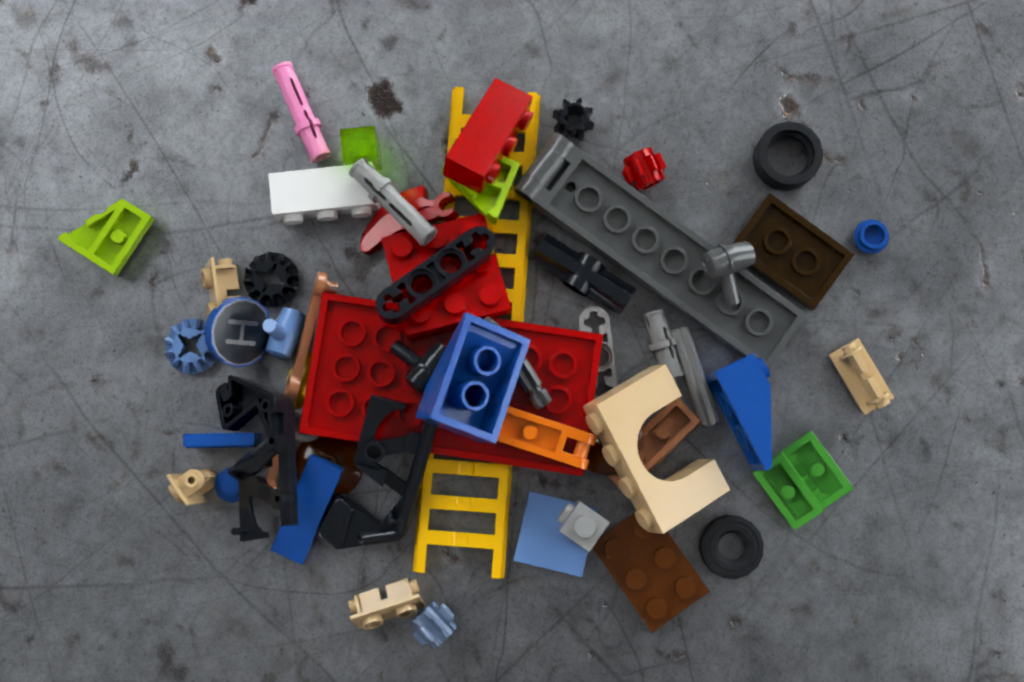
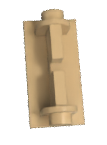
(218, 281)
(861, 376)
(191, 485)
(373, 610)

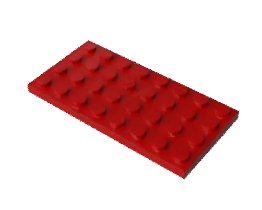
(355, 361)

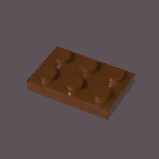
(649, 571)

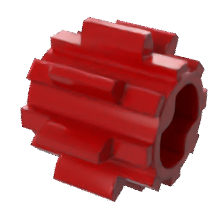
(644, 169)

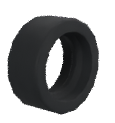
(806, 137)

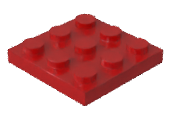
(478, 293)

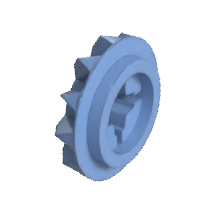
(175, 346)

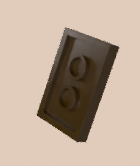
(793, 252)

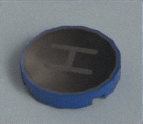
(236, 331)

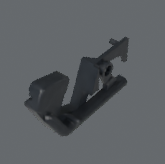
(237, 404)
(350, 524)

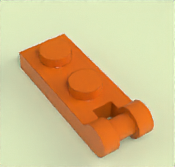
(545, 437)

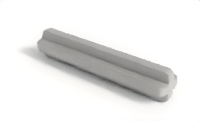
(695, 377)

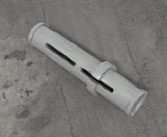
(382, 191)

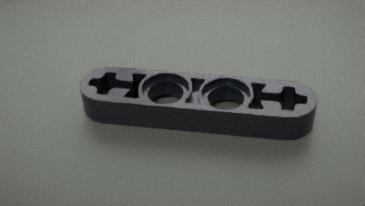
(439, 278)

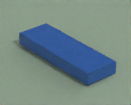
(314, 496)

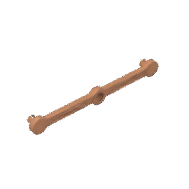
(320, 285)

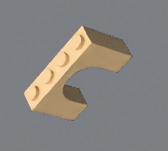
(617, 422)

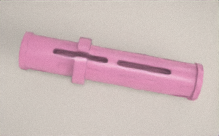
(306, 124)

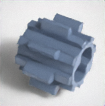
(433, 625)

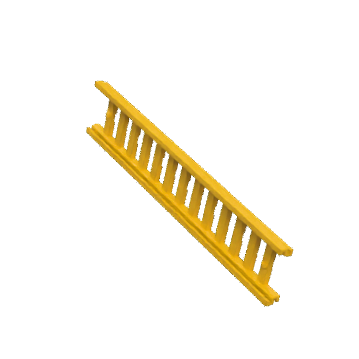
(516, 296)

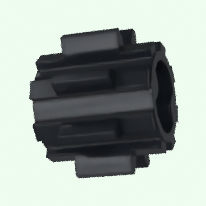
(573, 109)

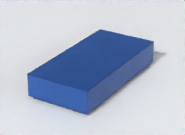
(222, 440)

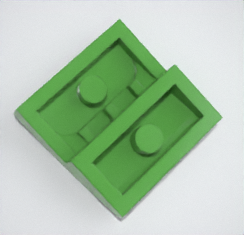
(803, 480)

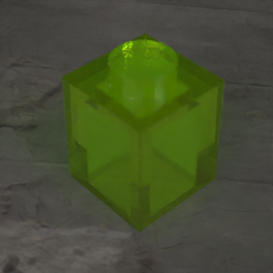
(361, 143)

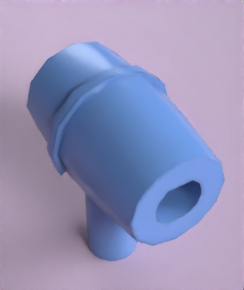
(284, 333)

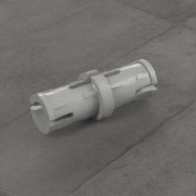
(662, 342)

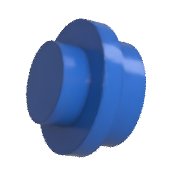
(871, 236)
(227, 487)

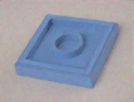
(541, 541)

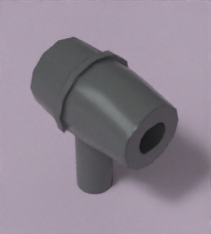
(724, 262)

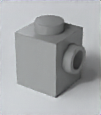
(581, 524)

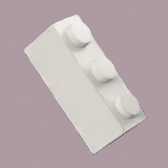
(318, 194)

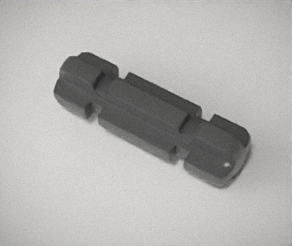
(532, 384)

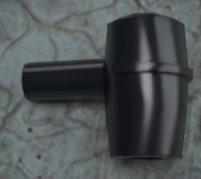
(422, 366)

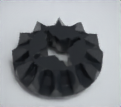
(276, 294)

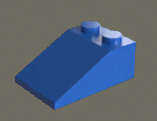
(474, 380)
(746, 405)

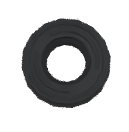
(752, 552)

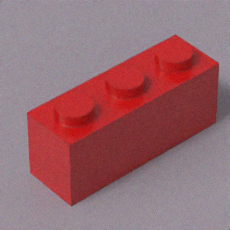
(488, 136)

